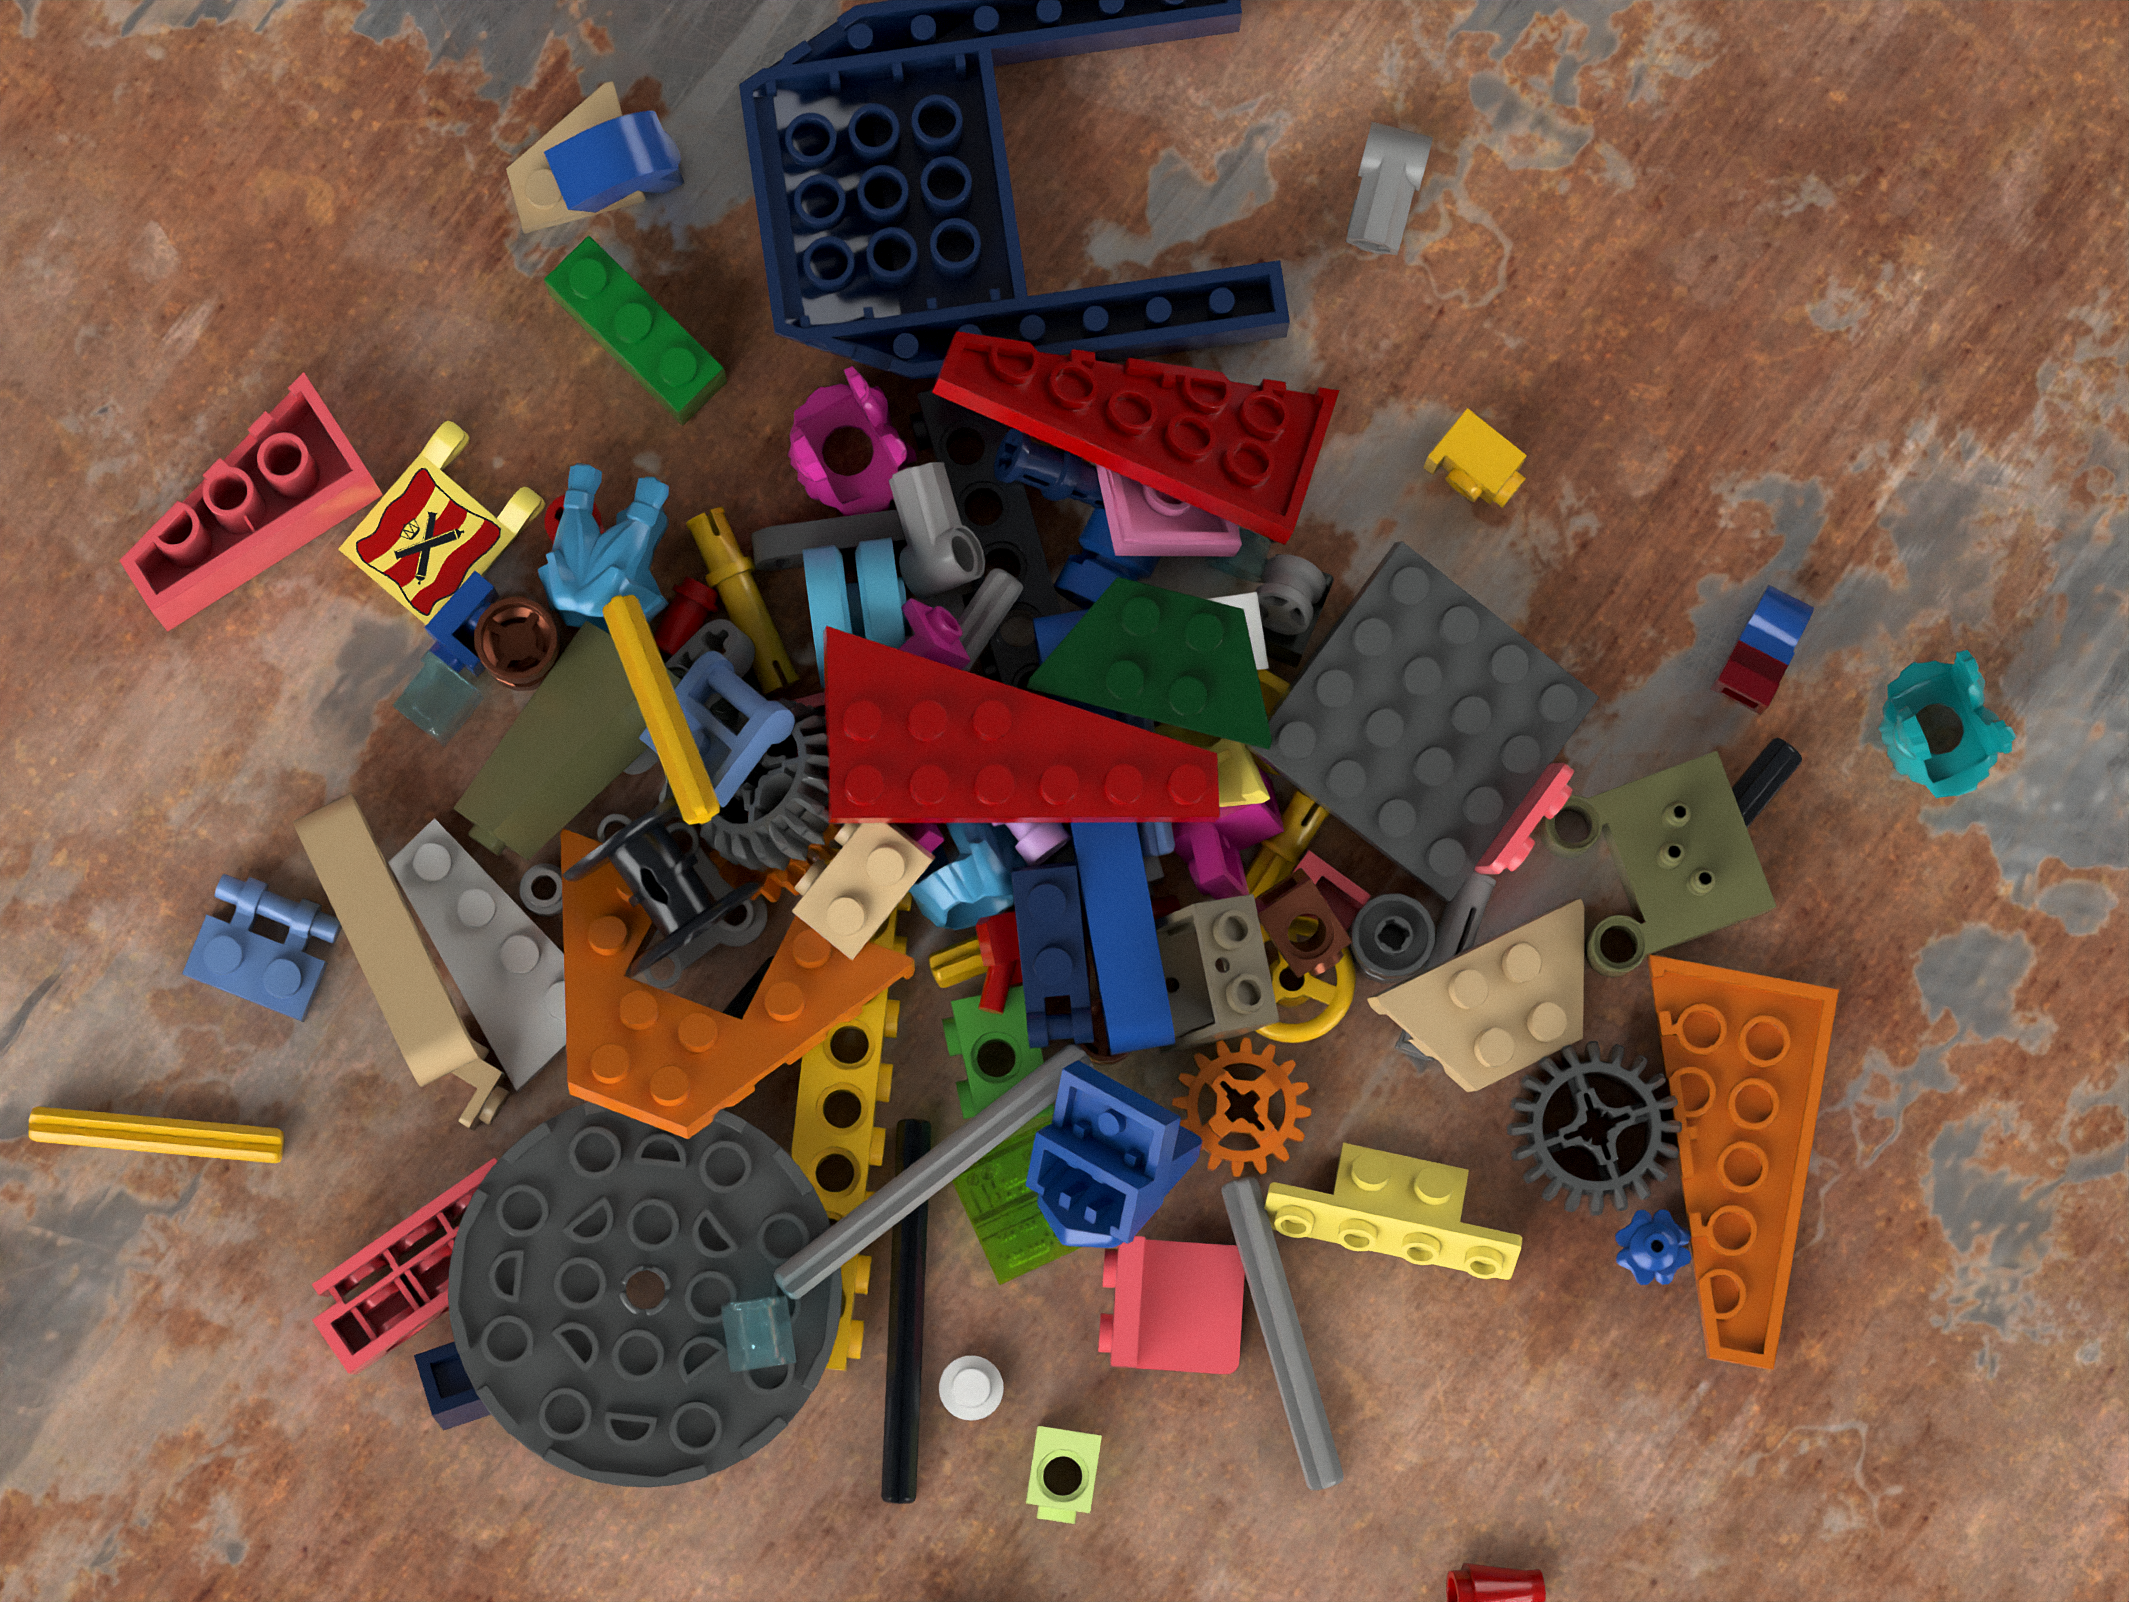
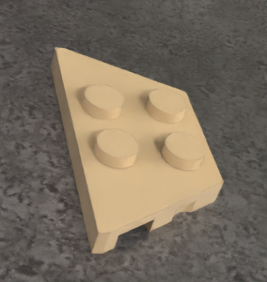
(1498, 1000)

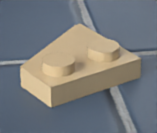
(532, 180)

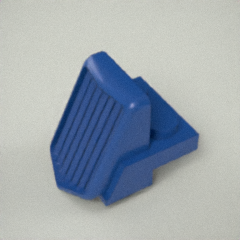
(1106, 1159)

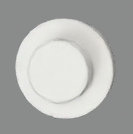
(971, 1388)

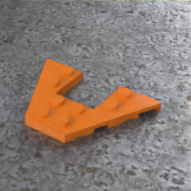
(674, 1057)

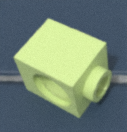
(1054, 1443)

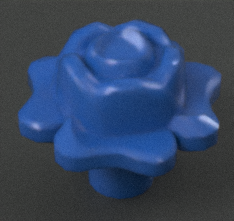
(1653, 1247)

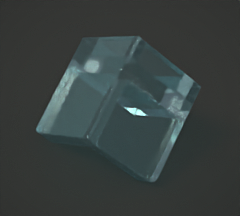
(438, 699)

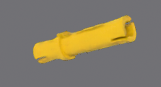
(743, 602)

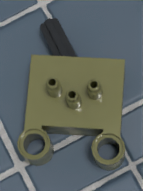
(1680, 850)

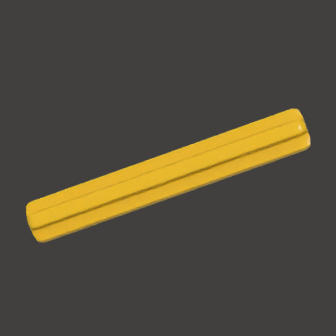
(661, 709)
(156, 1134)

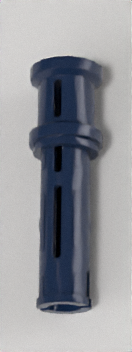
(1048, 469)

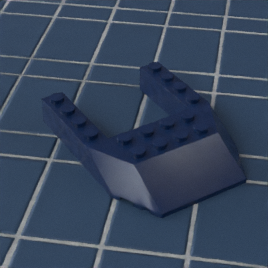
(897, 201)

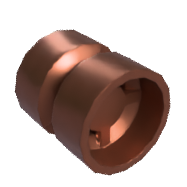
(518, 643)

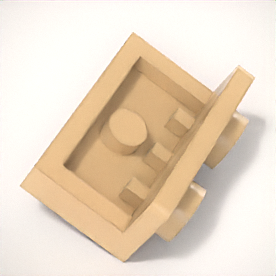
(860, 884)

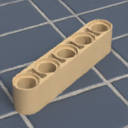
(386, 940)

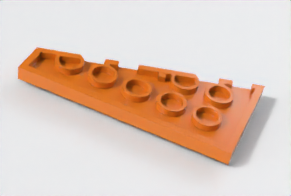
(1748, 1089)

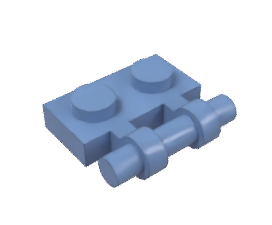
(255, 966)

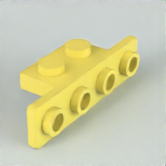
(1395, 1209)

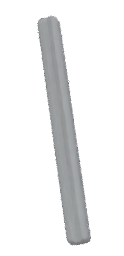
(926, 1176)

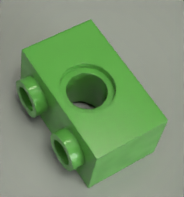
(973, 1030)

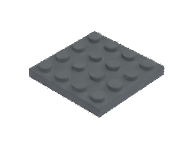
(1423, 721)

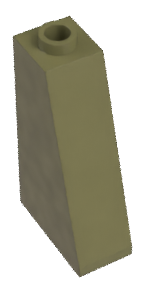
(559, 750)

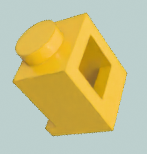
(1478, 461)

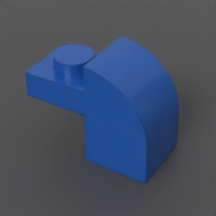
(615, 162)

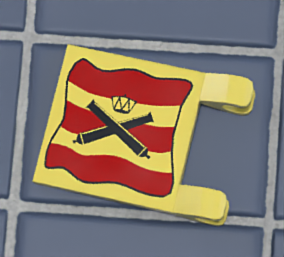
(433, 533)

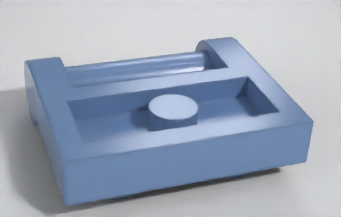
(725, 753)

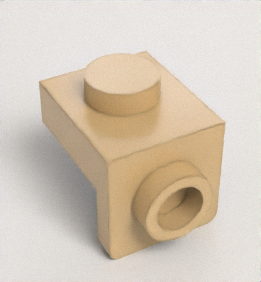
(489, 1096)

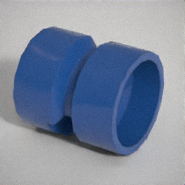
(1092, 572)

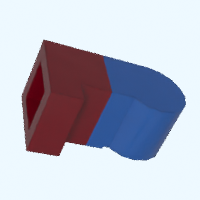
(1763, 650)

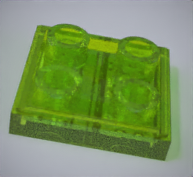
(1007, 1212)

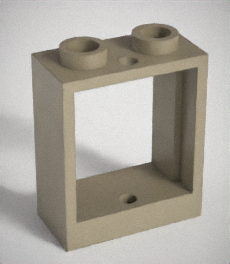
(1211, 1003)

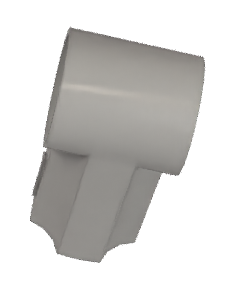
(1390, 174)
(938, 546)

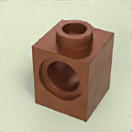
(1285, 902)

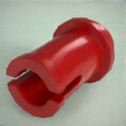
(685, 615)

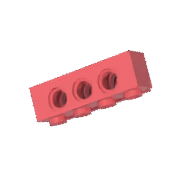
(407, 1297)

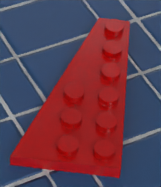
(1165, 425)
(959, 748)

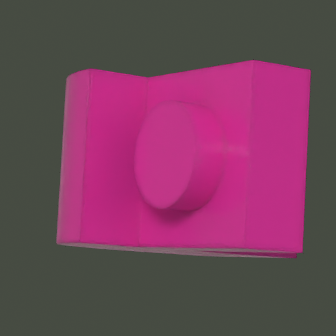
(1214, 847)

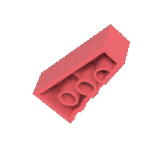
(252, 508)

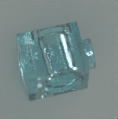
(758, 1333)

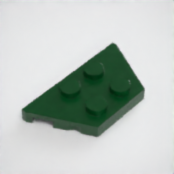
(1162, 661)

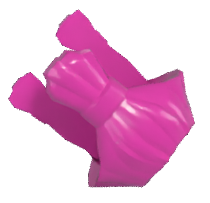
(838, 408)

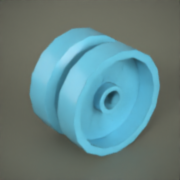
(859, 608)

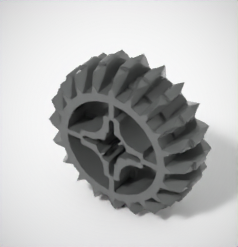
(782, 796)
(1604, 1156)

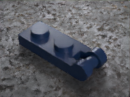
(1052, 951)

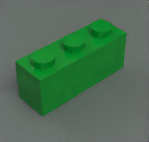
(635, 330)

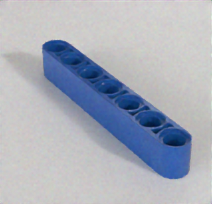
(1115, 904)

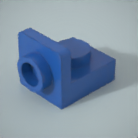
(459, 618)

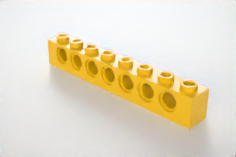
(859, 1144)

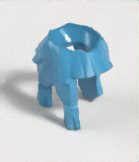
(593, 567)
(975, 882)

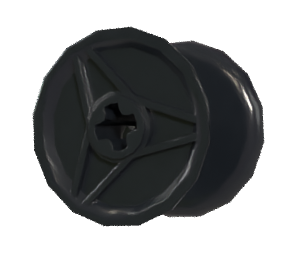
(662, 882)

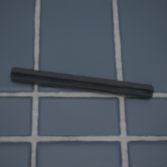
(905, 1329)

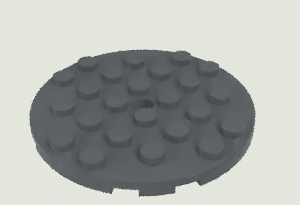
(548, 1311)

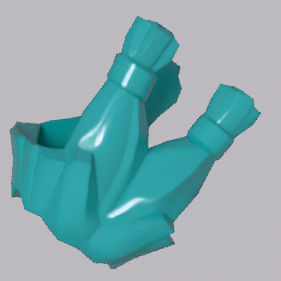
(1955, 687)

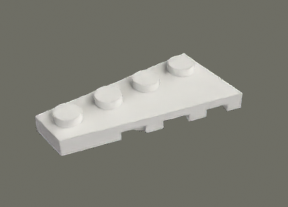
(491, 950)

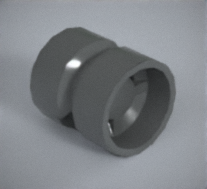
(1391, 938)

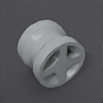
(1288, 593)

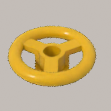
(1336, 997)

